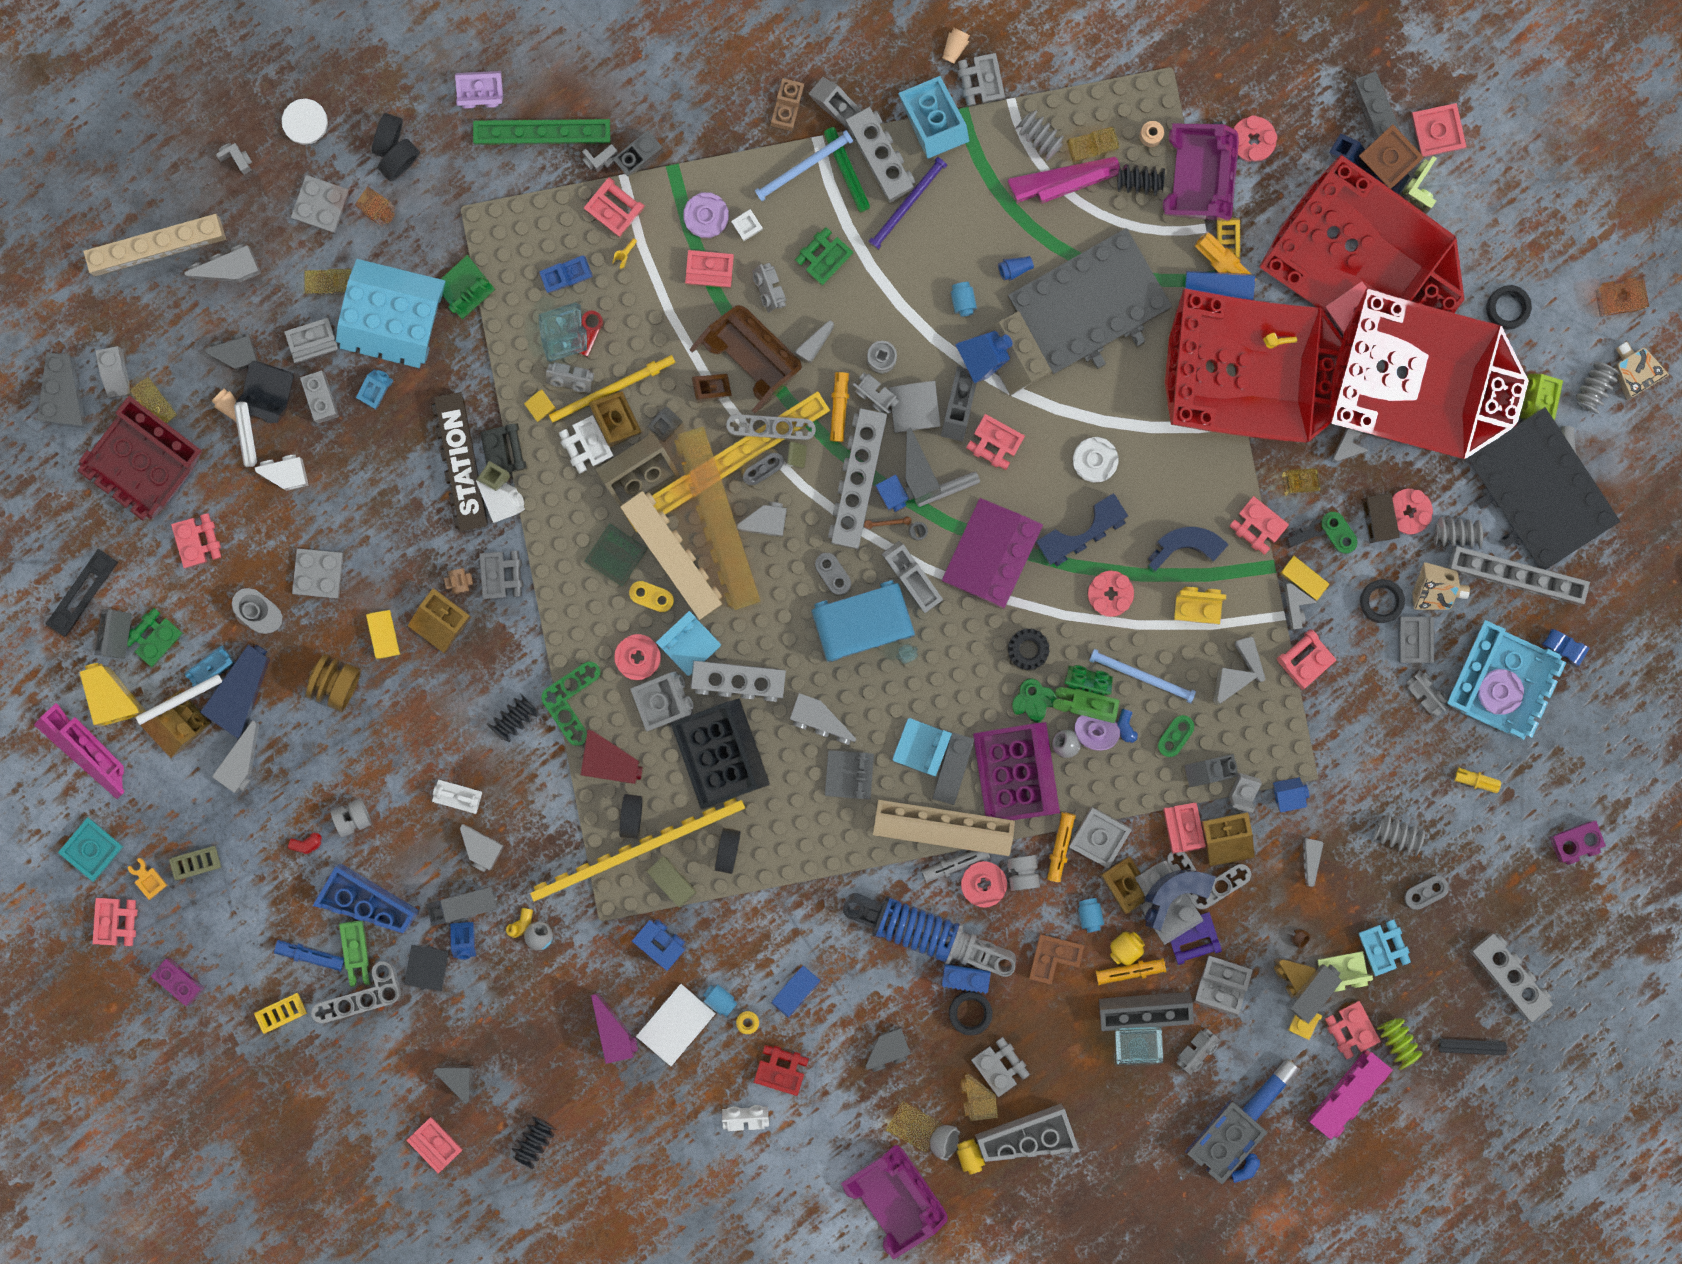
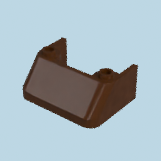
(754, 350)

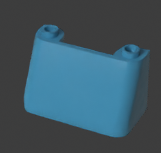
(862, 621)

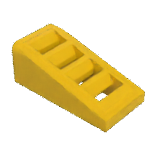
(1236, 231)
(262, 1021)

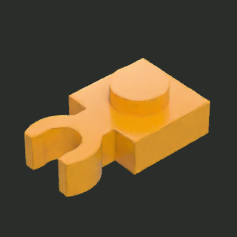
(149, 881)

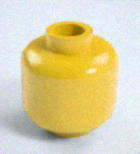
(1127, 948)

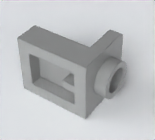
(1244, 792)
(1152, 875)

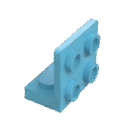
(688, 642)
(921, 747)

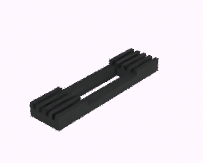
(61, 619)

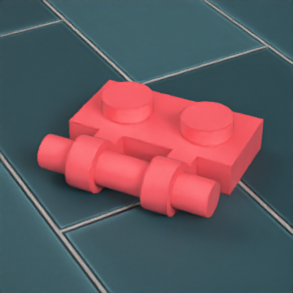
(998, 435)
(1263, 520)
(189, 541)
(107, 921)
(1359, 1027)

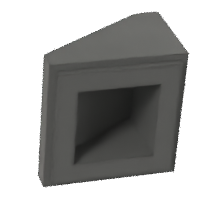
(665, 423)

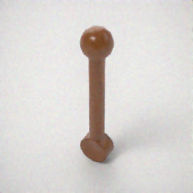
(869, 524)

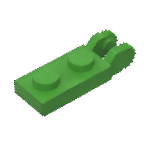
(1087, 704)
(355, 950)

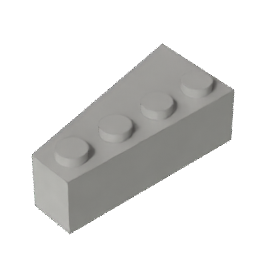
(1029, 1136)

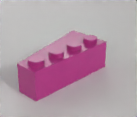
(1349, 1094)

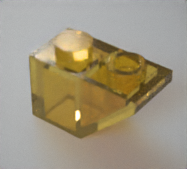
(980, 1099)

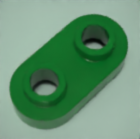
(1338, 533)
(1176, 736)

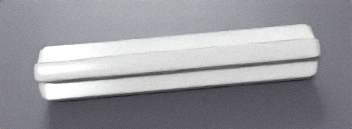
(245, 434)

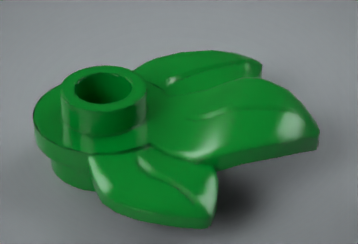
(1035, 703)

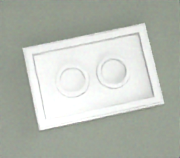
(675, 1024)

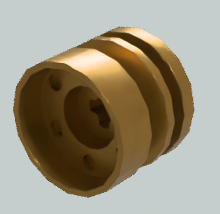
(332, 682)

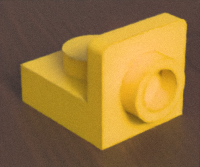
(1304, 1029)

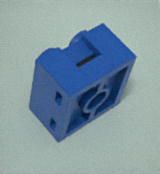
(659, 943)

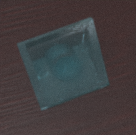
(1138, 1046)

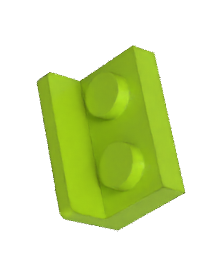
(1540, 393)

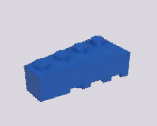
(360, 898)

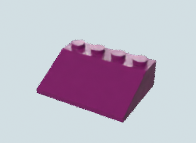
(992, 553)
(1016, 772)

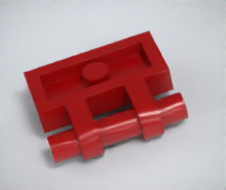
(780, 1077)

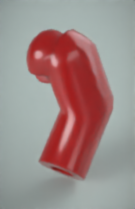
(306, 846)

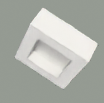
(747, 225)

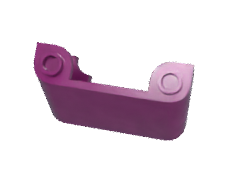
(1203, 171)
(897, 1200)

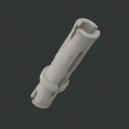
(930, 875)

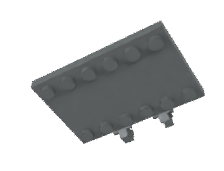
(1091, 302)

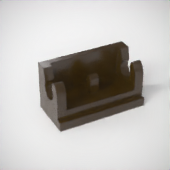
(1380, 518)

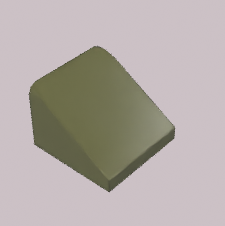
(796, 455)
(493, 476)

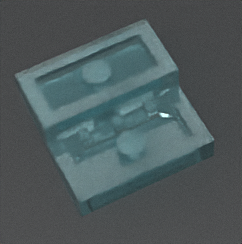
(562, 332)

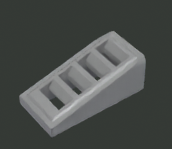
(811, 346)
(1249, 653)
(1312, 853)

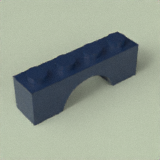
(1056, 545)

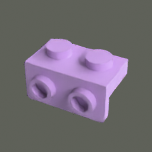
(479, 89)

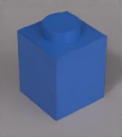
(892, 494)
(1290, 794)

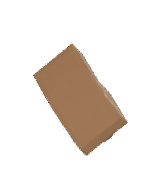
(787, 104)

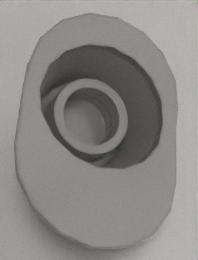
(256, 611)

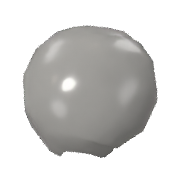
(944, 1141)

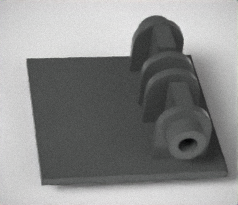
(849, 774)

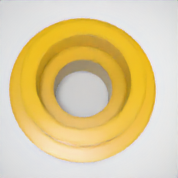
(747, 1030)

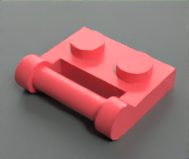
(609, 213)
(1311, 665)

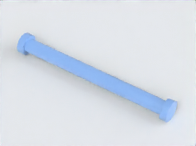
(804, 165)
(1143, 676)

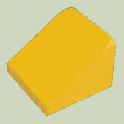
(539, 405)

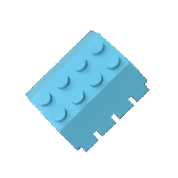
(389, 313)
(1532, 665)

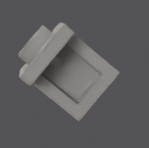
(241, 158)
(603, 159)

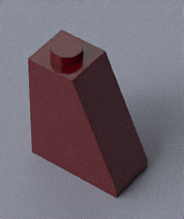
(608, 761)

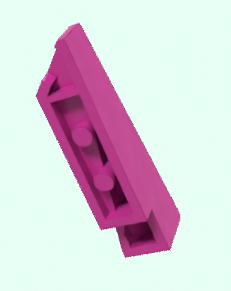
(1062, 181)
(83, 749)

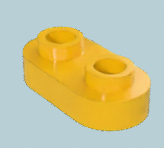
(651, 596)

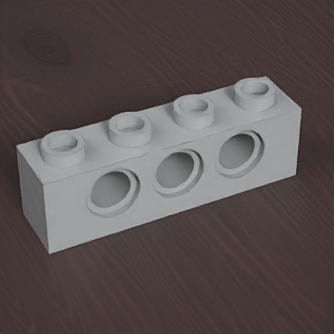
(891, 188)
(702, 670)
(1484, 952)

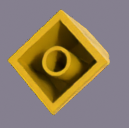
(108, 696)

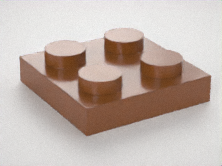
(1391, 156)

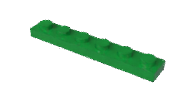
(541, 132)

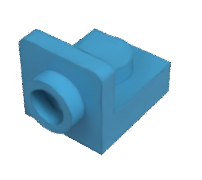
(374, 388)

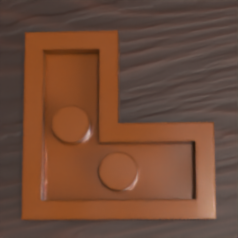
(1049, 952)

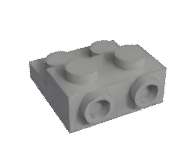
(662, 700)

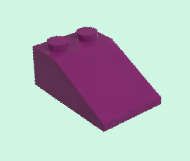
(614, 1035)

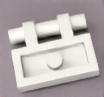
(592, 440)

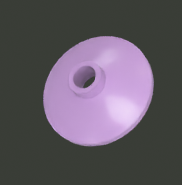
(1107, 733)

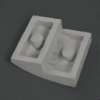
(916, 407)
(1223, 986)

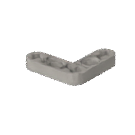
(1214, 895)

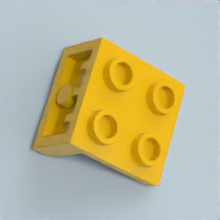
(1199, 606)

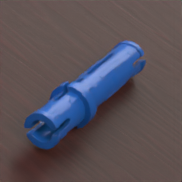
(308, 955)

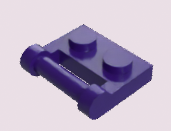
(1200, 931)

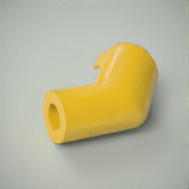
(519, 927)

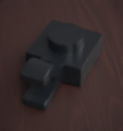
(1299, 536)

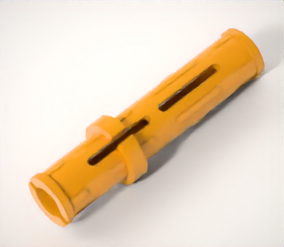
(839, 406)
(1061, 845)
(1158, 966)

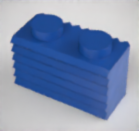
(966, 978)

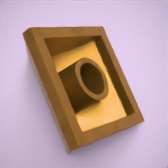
(615, 418)
(1123, 885)

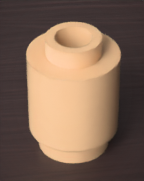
(1146, 138)

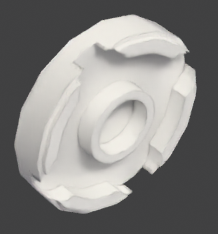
(304, 121)
(1095, 459)

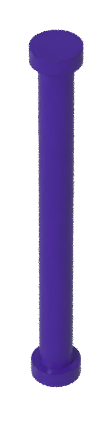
(907, 203)

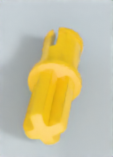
(1477, 780)

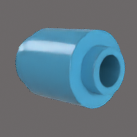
(963, 299)
(1090, 915)
(719, 1000)

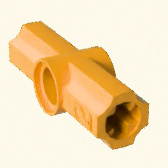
(1221, 258)

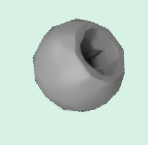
(1066, 744)
(538, 936)

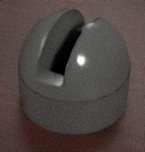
(922, 531)

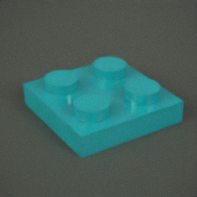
(91, 849)

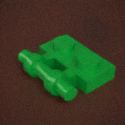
(828, 261)
(158, 642)

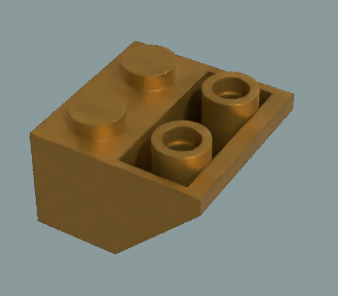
(439, 620)
(176, 727)
(1228, 839)
(1294, 974)

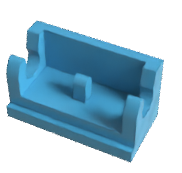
(215, 663)

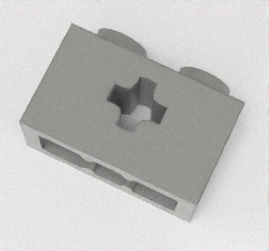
(319, 397)

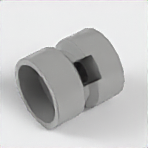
(881, 357)
(358, 814)
(1023, 872)

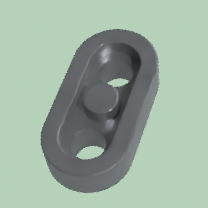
(761, 466)
(833, 573)
(1425, 892)

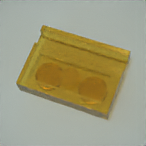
(913, 1126)

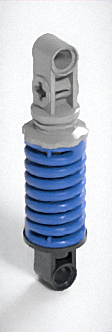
(928, 933)

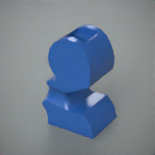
(1566, 647)

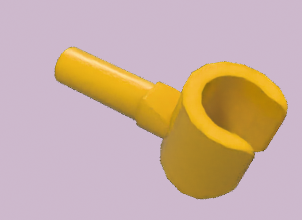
(622, 255)
(1272, 341)

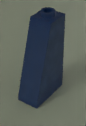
(237, 694)

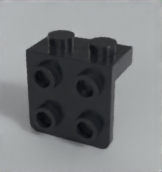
(267, 391)

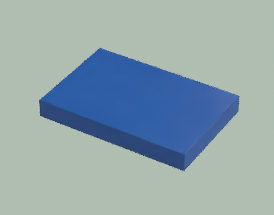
(1223, 284)

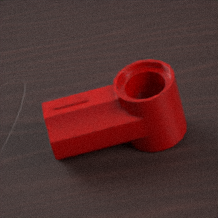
(591, 332)

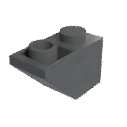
(639, 154)
(236, 353)
(1211, 770)
(888, 1048)

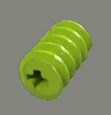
(1400, 1042)

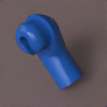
(1126, 731)
(1249, 1170)

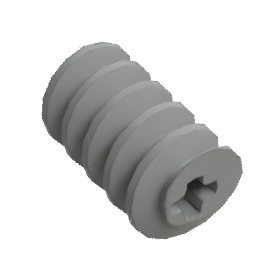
(1040, 135)
(1596, 387)
(1458, 532)
(1399, 835)

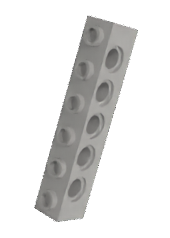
(875, 422)
(1518, 576)

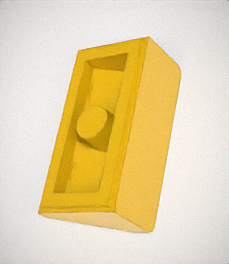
(1304, 578)
(383, 634)

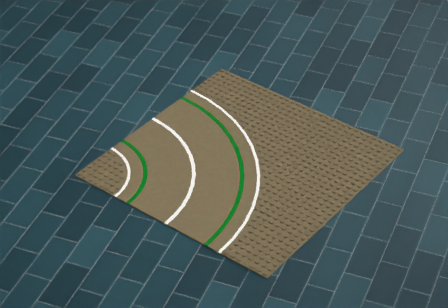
(963, 667)

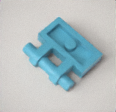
(1378, 951)

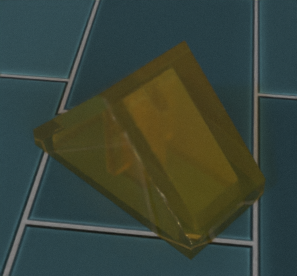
(1300, 481)

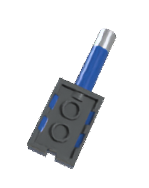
(1235, 1130)

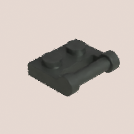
(497, 450)

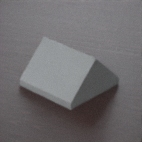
(1229, 682)

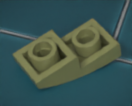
(671, 881)

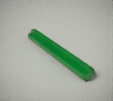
(848, 172)

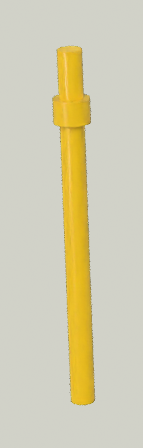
(653, 368)

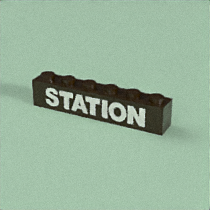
(461, 462)

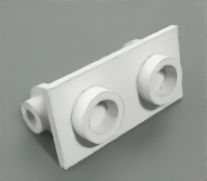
(456, 796)
(735, 1117)

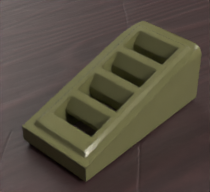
(176, 869)

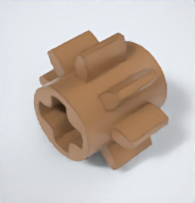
(458, 581)

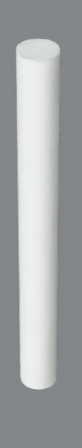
(177, 700)

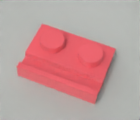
(709, 269)
(1184, 828)
(434, 1145)

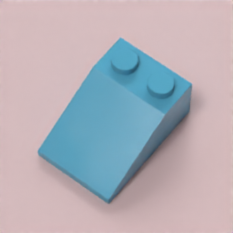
(934, 117)

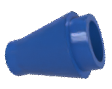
(1014, 267)

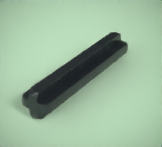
(1472, 1047)

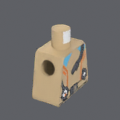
(1637, 370)
(1437, 588)

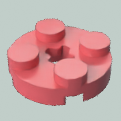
(1267, 139)
(1421, 516)
(1101, 584)
(630, 646)
(994, 891)

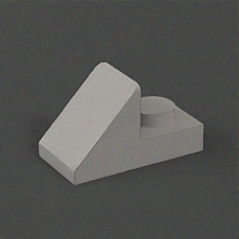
(1346, 448)
(1294, 599)

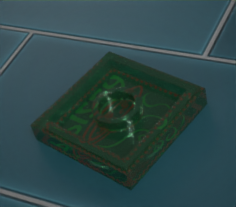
(616, 555)

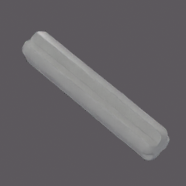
(954, 486)

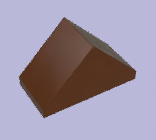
(711, 387)

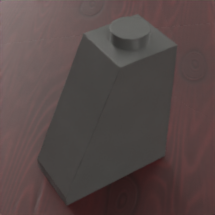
(462, 906)
(1314, 993)

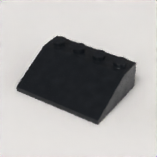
(720, 753)

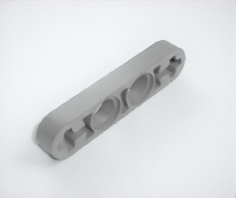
(771, 423)

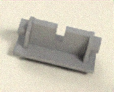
(771, 297)
(559, 376)
(868, 389)
(1423, 686)
(1194, 1058)

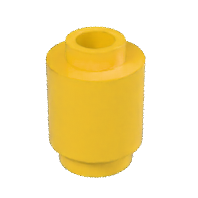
(970, 1156)

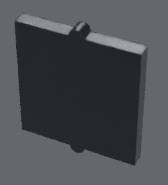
(426, 968)

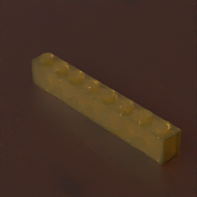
(718, 518)

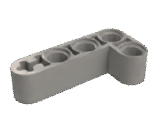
(356, 998)

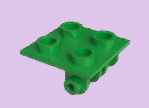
(465, 287)
(1097, 681)

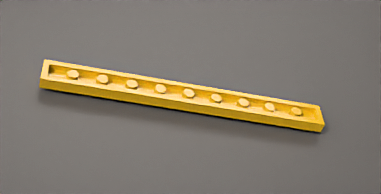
(741, 452)
(627, 852)

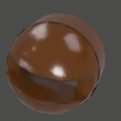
(1301, 938)

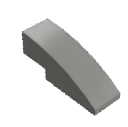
(912, 576)

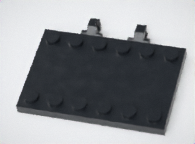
(1542, 490)

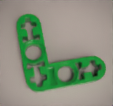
(562, 703)

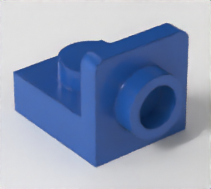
(463, 940)

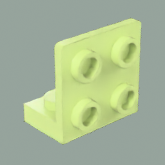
(1420, 198)
(1351, 967)

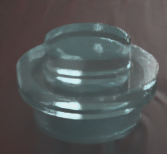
(907, 653)

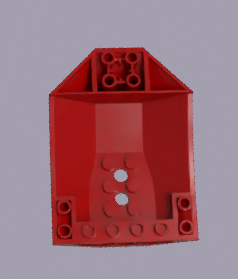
(1396, 251)
(1458, 383)
(1275, 390)

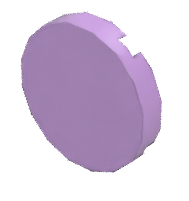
(706, 215)
(1501, 692)

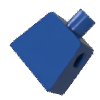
(985, 354)

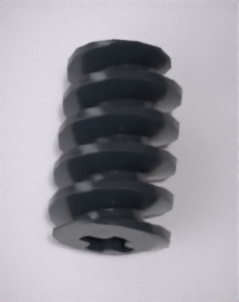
(1140, 179)
(513, 719)
(533, 1142)

